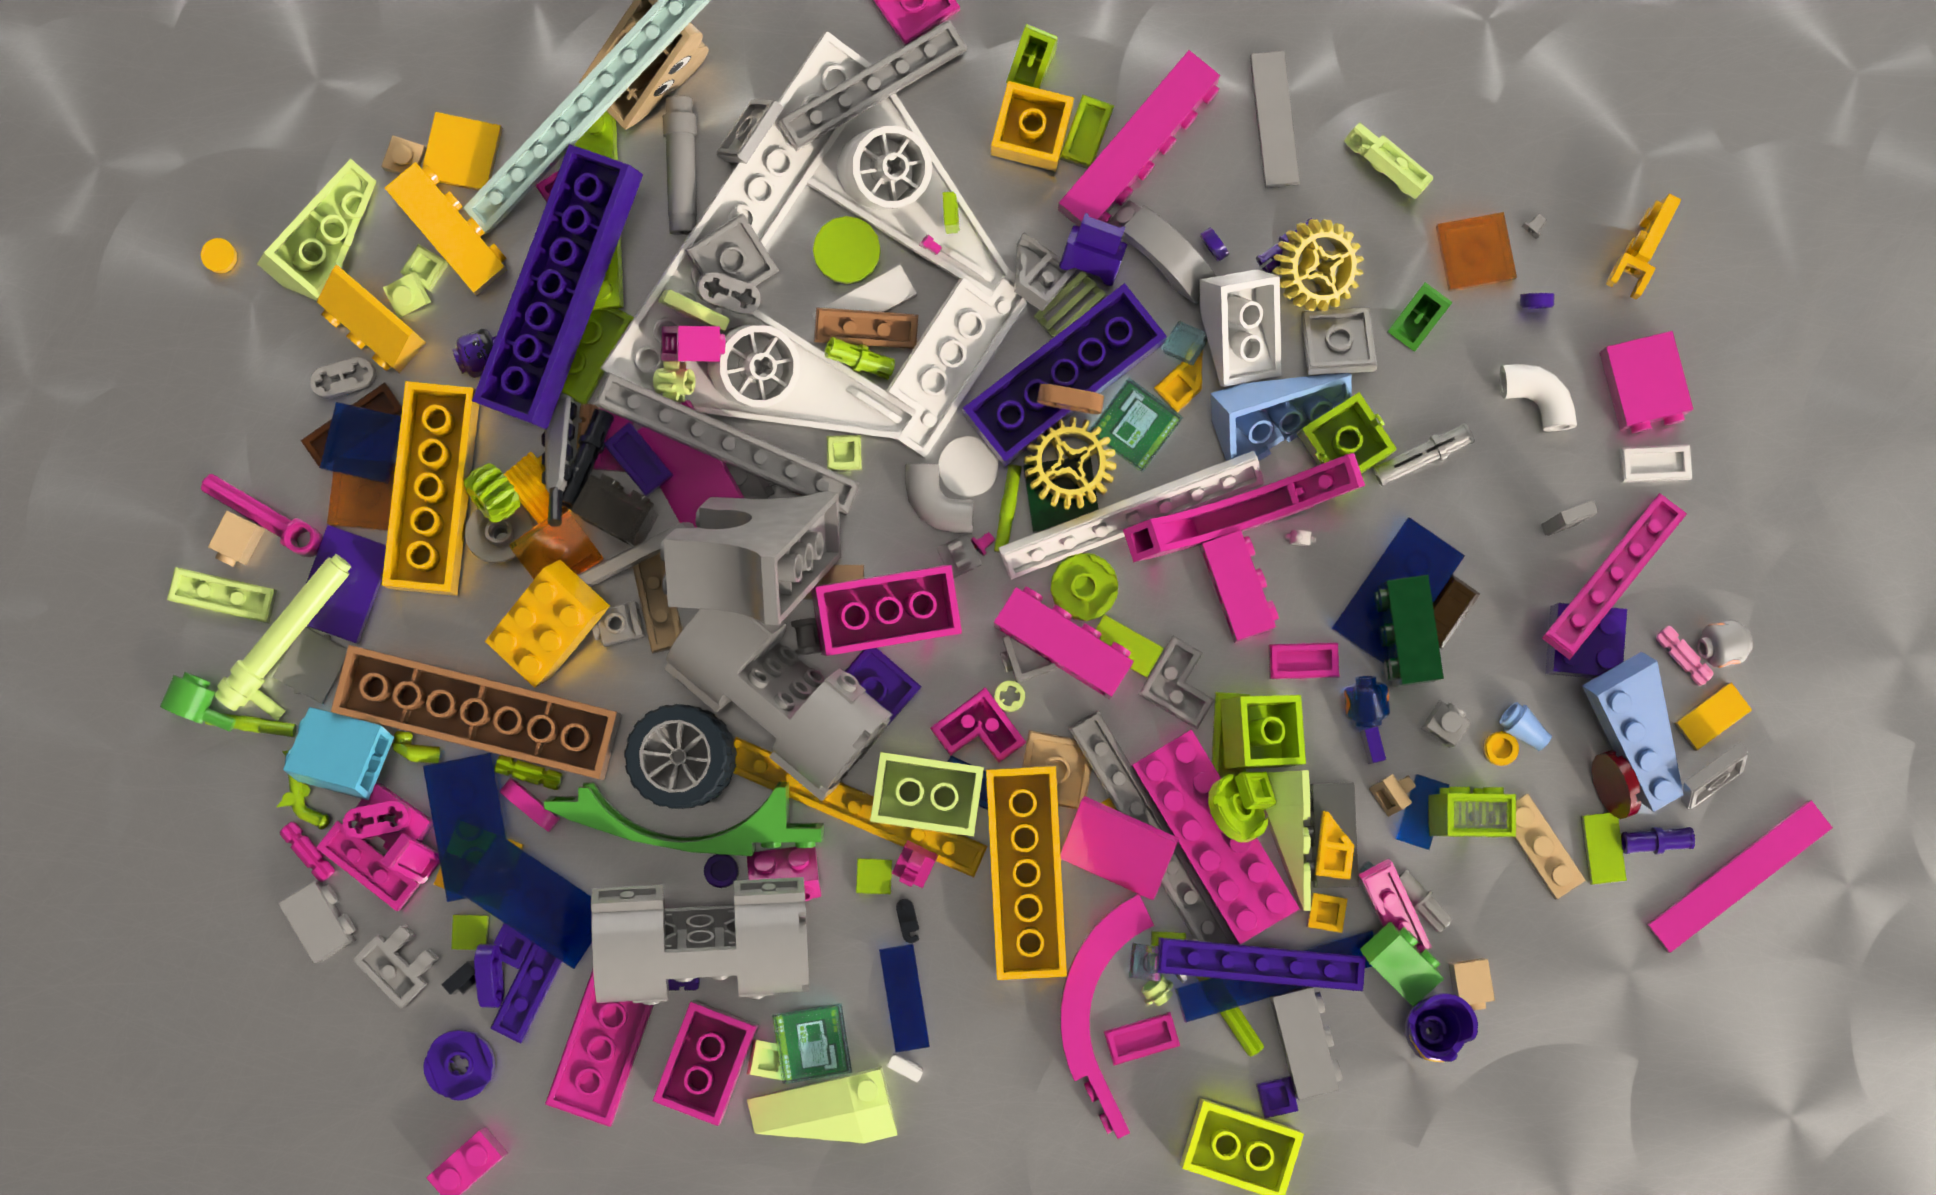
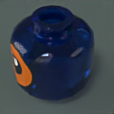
(1367, 701)

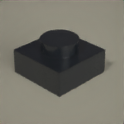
(461, 980)

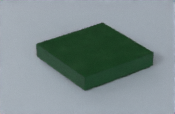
(1046, 516)

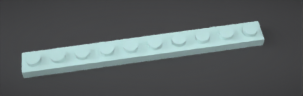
(581, 110)

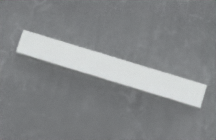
(1108, 522)

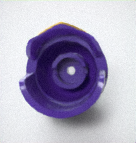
(1449, 1023)

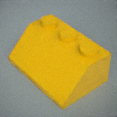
(368, 321)

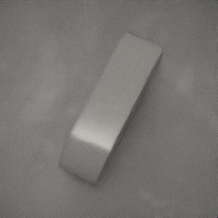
(731, 285)
(341, 370)

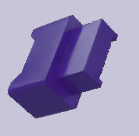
(1095, 249)

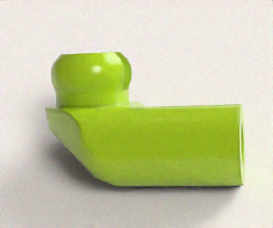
(412, 752)

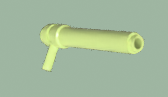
(249, 673)

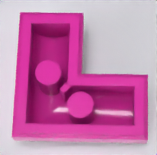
(981, 718)

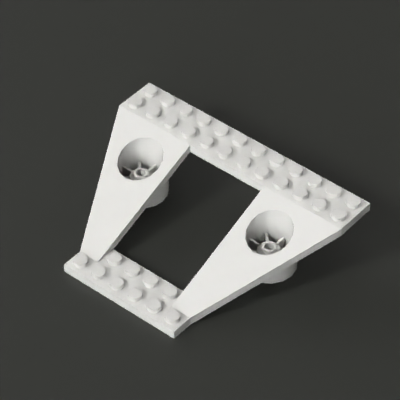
(812, 387)

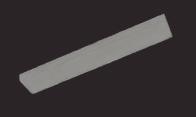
(872, 85)

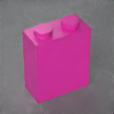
(1646, 382)

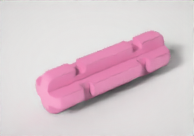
(1684, 655)

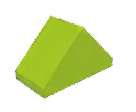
(1033, 57)

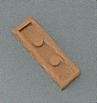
(866, 327)

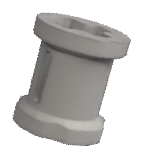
(806, 636)

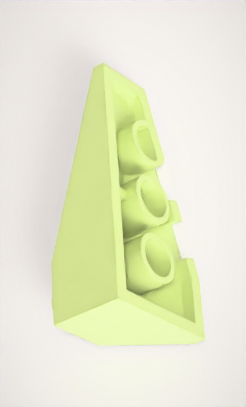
(320, 233)
(1288, 830)
(834, 1109)

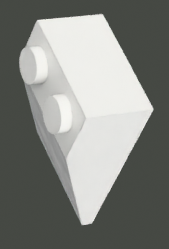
(1243, 325)

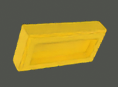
(1713, 716)

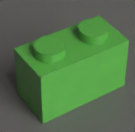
(1402, 964)

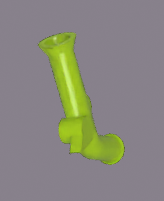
(296, 800)

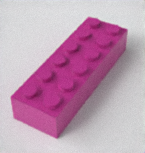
(1233, 872)

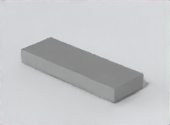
(1569, 518)

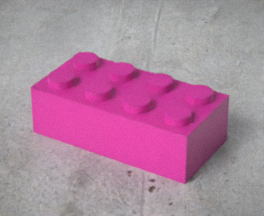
(886, 610)
(1063, 642)

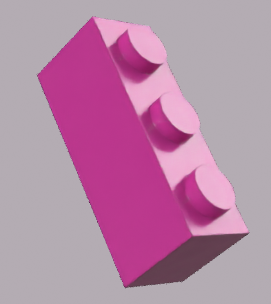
(692, 343)
(1239, 585)

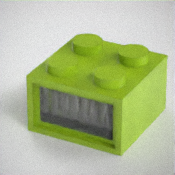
(1479, 814)

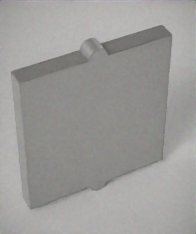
(312, 665)

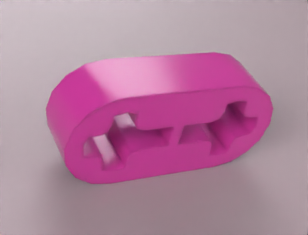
(529, 804)
(375, 811)

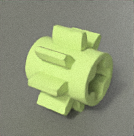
(674, 380)

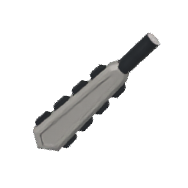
(557, 455)

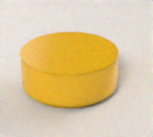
(219, 255)
(1500, 748)

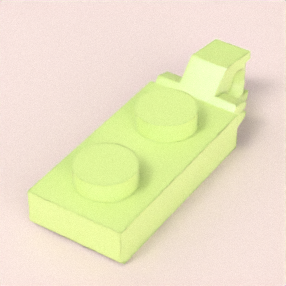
(1390, 160)

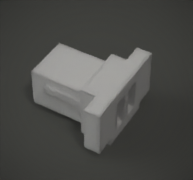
(1535, 225)

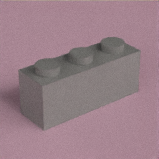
(1306, 1042)

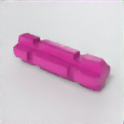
(307, 851)

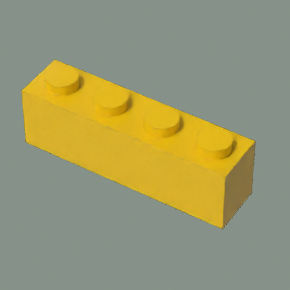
(446, 228)

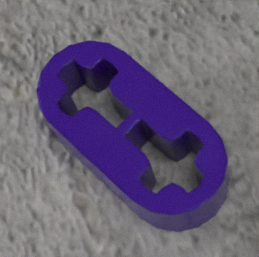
(489, 975)

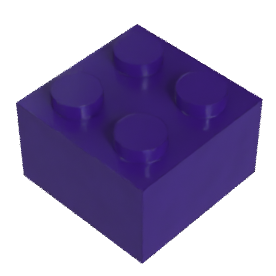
(1599, 651)

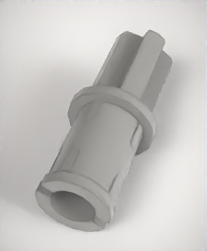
(1425, 903)

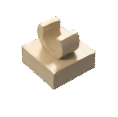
(1393, 793)

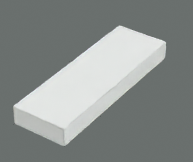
(879, 294)

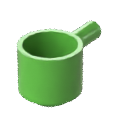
(191, 699)

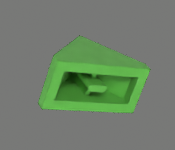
(1419, 316)

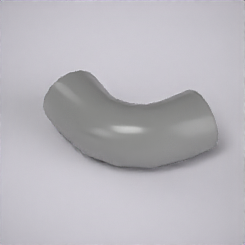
(931, 503)

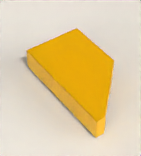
(1181, 384)
(1333, 850)

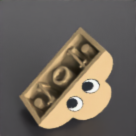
(662, 76)

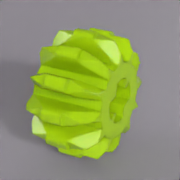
(492, 493)

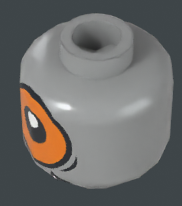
(1725, 643)

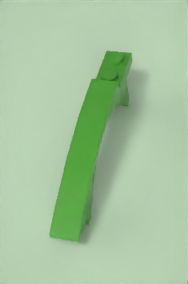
(767, 825)

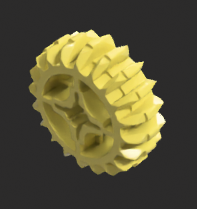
(1331, 287)
(1078, 477)

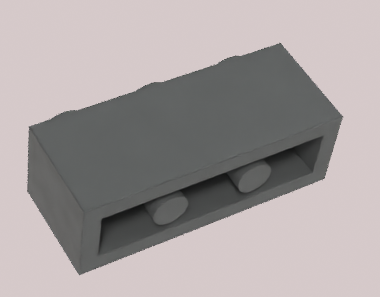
(1340, 803)

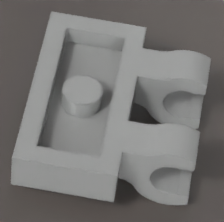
(390, 970)

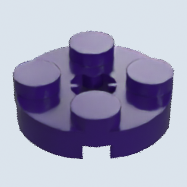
(451, 1083)

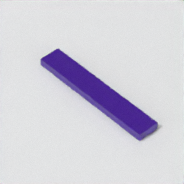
(1260, 964)

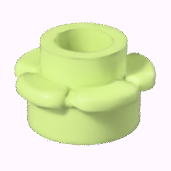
(1158, 991)

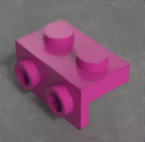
(787, 863)

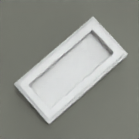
(1655, 463)

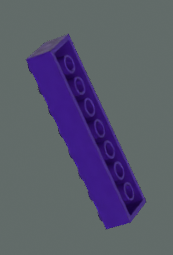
(558, 286)

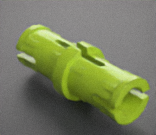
(859, 358)

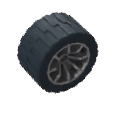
(680, 756)

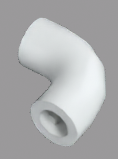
(1542, 388)

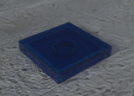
(361, 443)

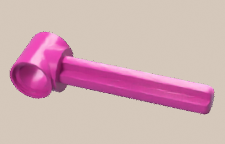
(263, 515)

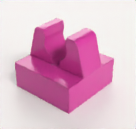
(914, 864)

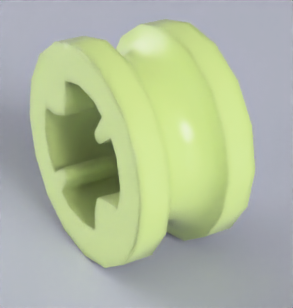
(1003, 687)

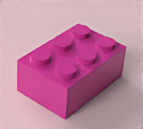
(705, 1062)

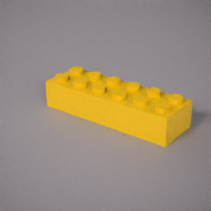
(429, 489)
(1026, 873)

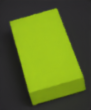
(1086, 132)
(1142, 650)
(1603, 848)

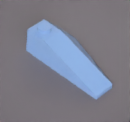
(1268, 412)

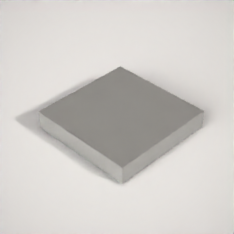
(749, 130)
(733, 252)
(1339, 341)
(1714, 776)

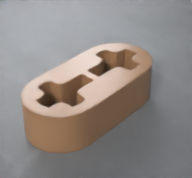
(1070, 399)

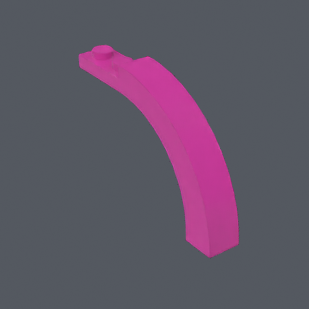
(1245, 511)
(1082, 977)

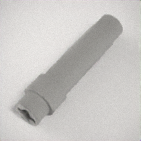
(679, 131)

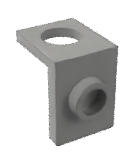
(1011, 663)

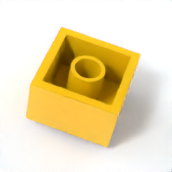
(1032, 126)

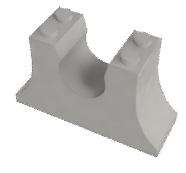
(752, 554)

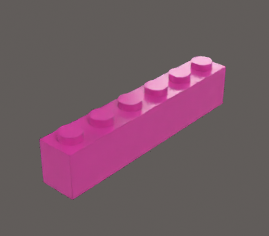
(1141, 140)

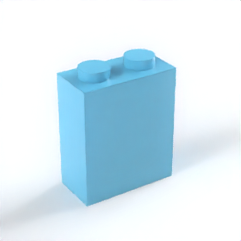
(338, 753)

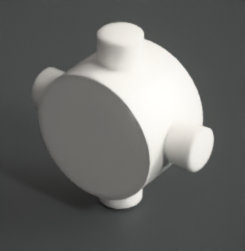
(1300, 538)

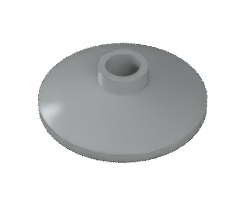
(482, 534)

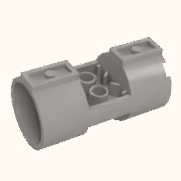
(816, 722)
(645, 944)

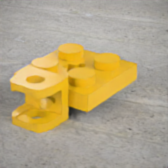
(1642, 248)

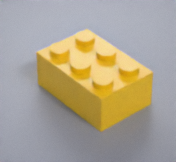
(547, 623)

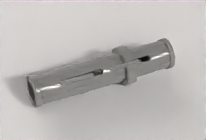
(1441, 447)

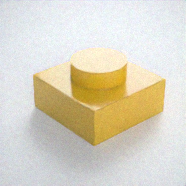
(1327, 912)

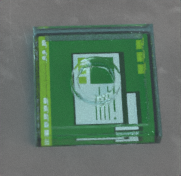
(1136, 424)
(812, 1043)

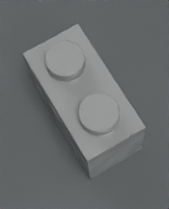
(318, 921)

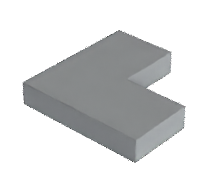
(1168, 686)

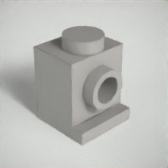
(631, 627)
(1446, 724)

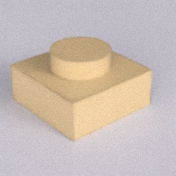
(402, 154)

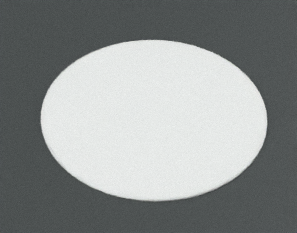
(968, 466)

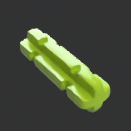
(528, 772)

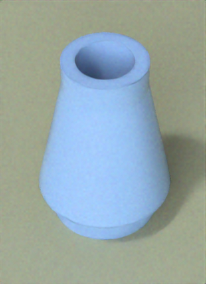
(1524, 725)

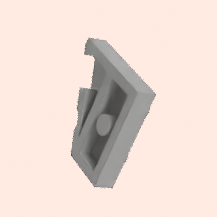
(1038, 273)

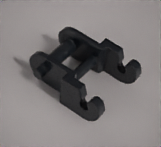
(907, 920)

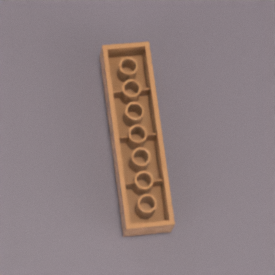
(476, 712)

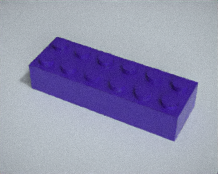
(1082, 357)

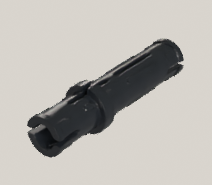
(590, 446)

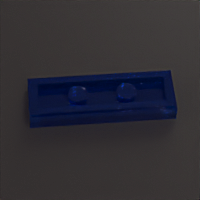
(904, 998)

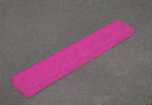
(1614, 576)
(1739, 876)

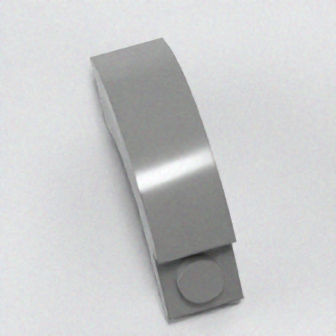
(1164, 248)

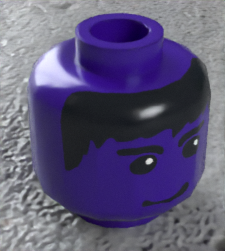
(473, 352)

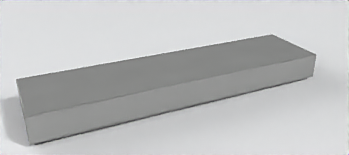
(1274, 119)
(628, 558)

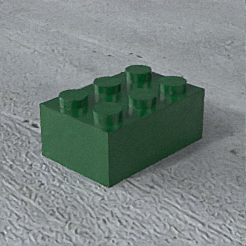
(1409, 631)

